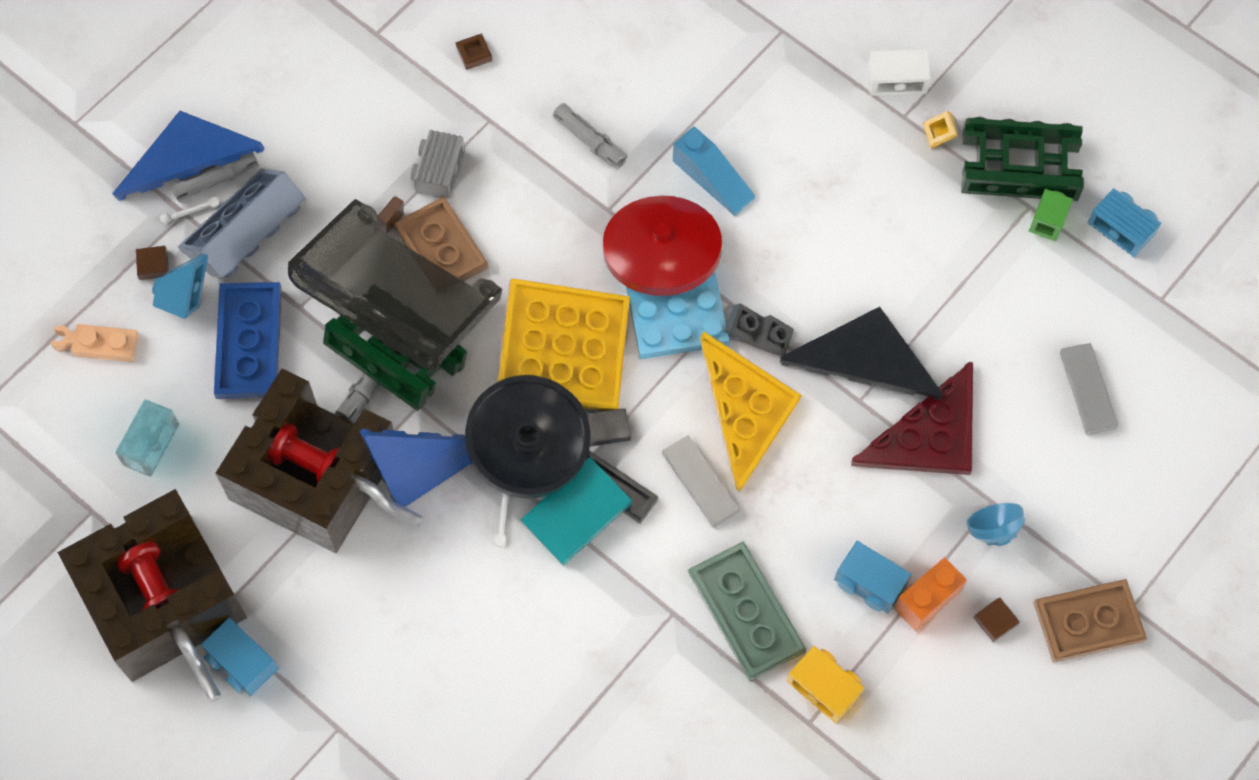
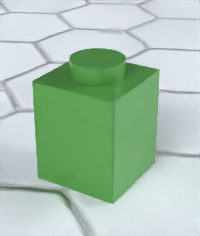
(1050, 214)

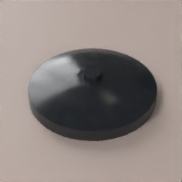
(527, 436)

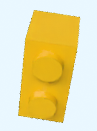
(825, 683)

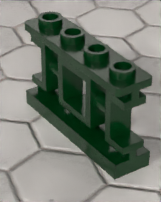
(1020, 179)
(385, 365)

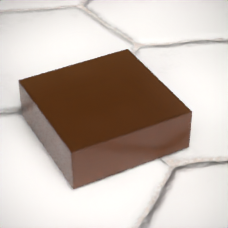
(473, 51)
(390, 214)
(152, 262)
(996, 619)

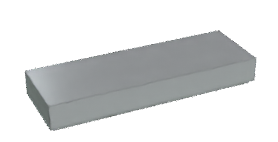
(1088, 389)
(700, 481)

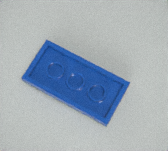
(247, 339)

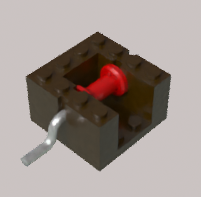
(306, 466)
(153, 589)

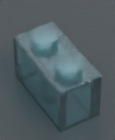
(147, 437)

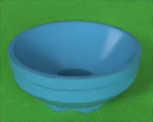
(996, 523)

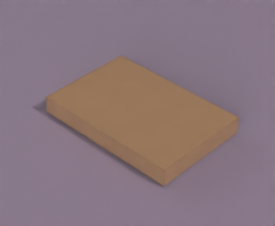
(442, 239)
(1089, 620)

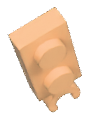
(98, 342)

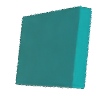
(576, 512)

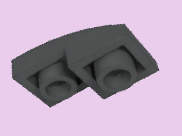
(759, 331)

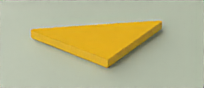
(748, 405)

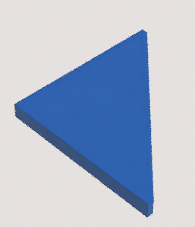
(183, 151)
(415, 462)

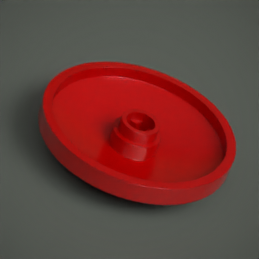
(662, 245)

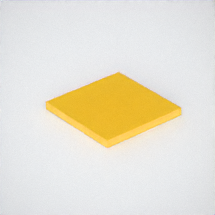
(566, 338)

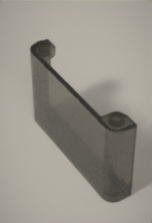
(390, 287)

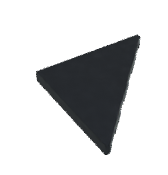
(866, 353)

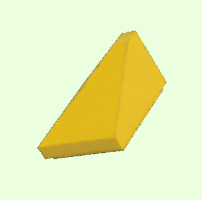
(941, 129)

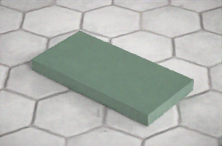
(746, 611)

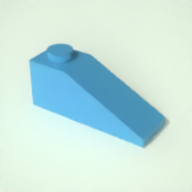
(711, 170)

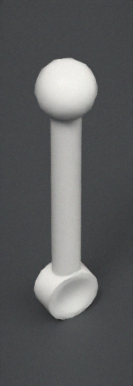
(213, 203)
(500, 539)

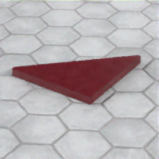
(931, 435)

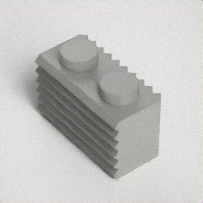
(438, 163)

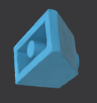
(181, 287)

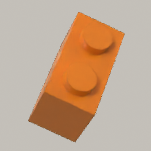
(930, 594)

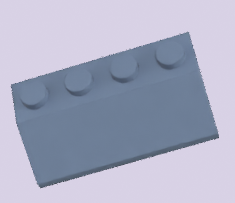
(244, 221)

